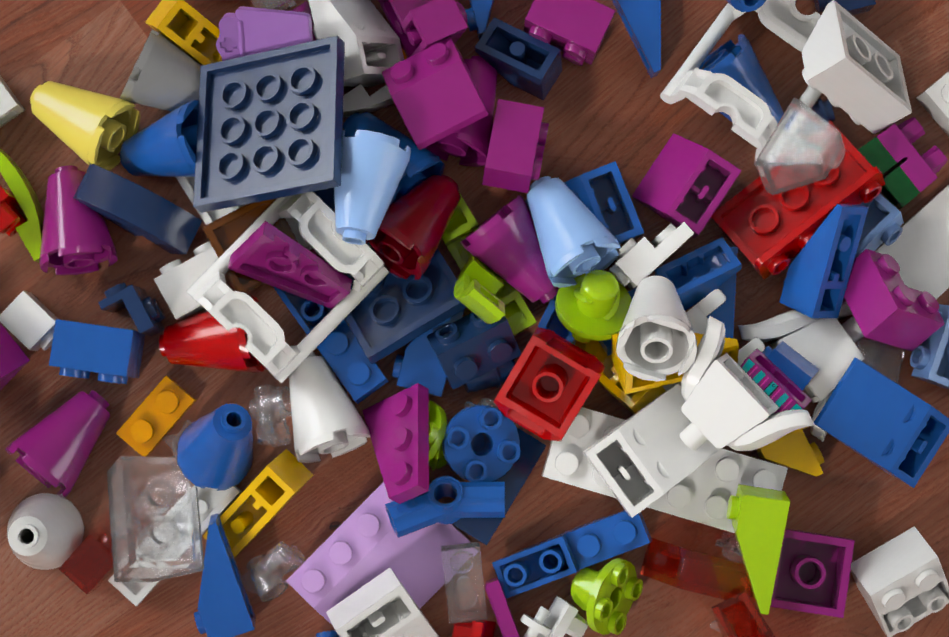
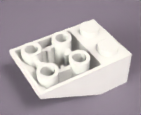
(368, 38)
(646, 453)
(380, 610)

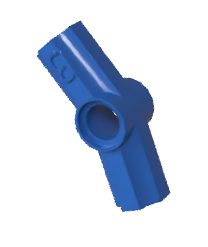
(470, 501)

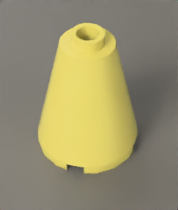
(86, 121)

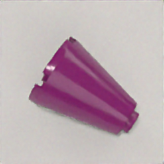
(473, 141)
(72, 232)
(512, 250)
(62, 441)

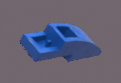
(338, 348)
(571, 552)

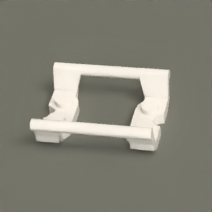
(722, 93)
(264, 334)

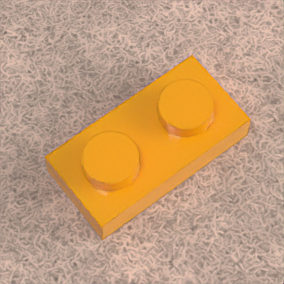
(156, 416)

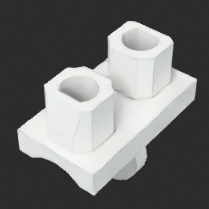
(556, 622)

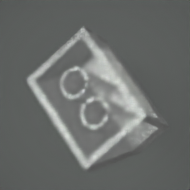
(153, 520)

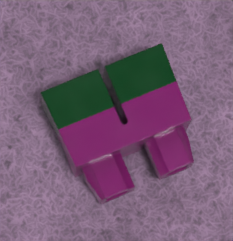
(915, 171)

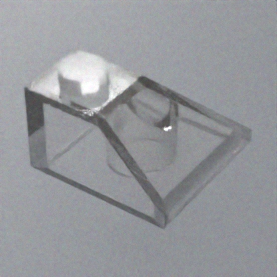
(799, 150)

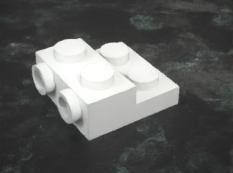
(642, 258)

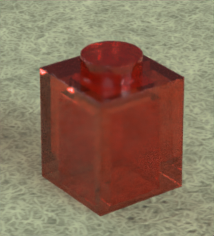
(90, 562)

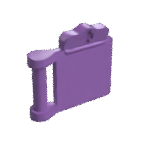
(261, 30)

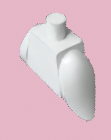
(820, 341)
(728, 404)

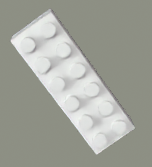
(698, 497)

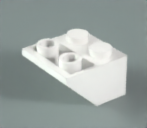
(901, 581)

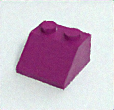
(434, 93)

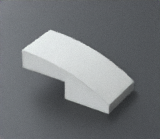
(359, 100)

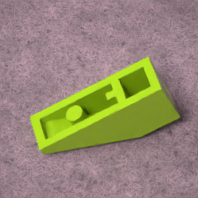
(759, 527)

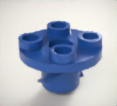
(481, 444)

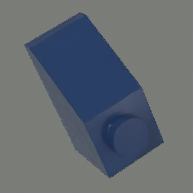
(520, 58)

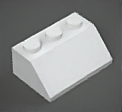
(855, 70)

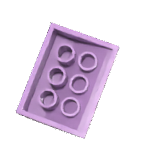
(365, 549)

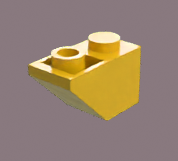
(795, 453)

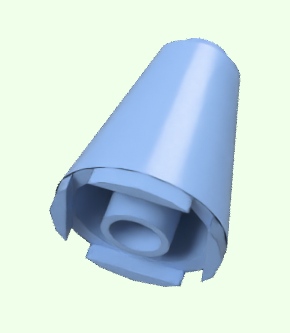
(368, 182)
(568, 233)

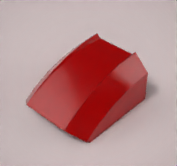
(548, 385)

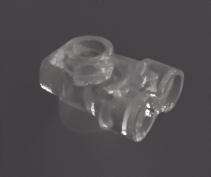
(269, 410)
(267, 571)

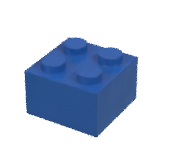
(96, 348)

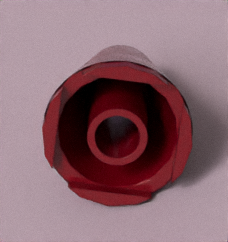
(416, 226)

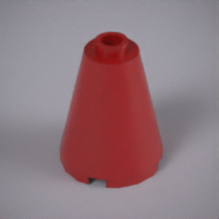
(207, 344)

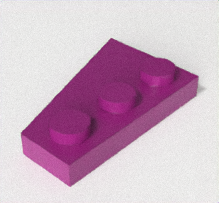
(289, 266)
(401, 441)

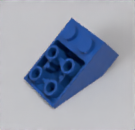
(608, 199)
(883, 422)

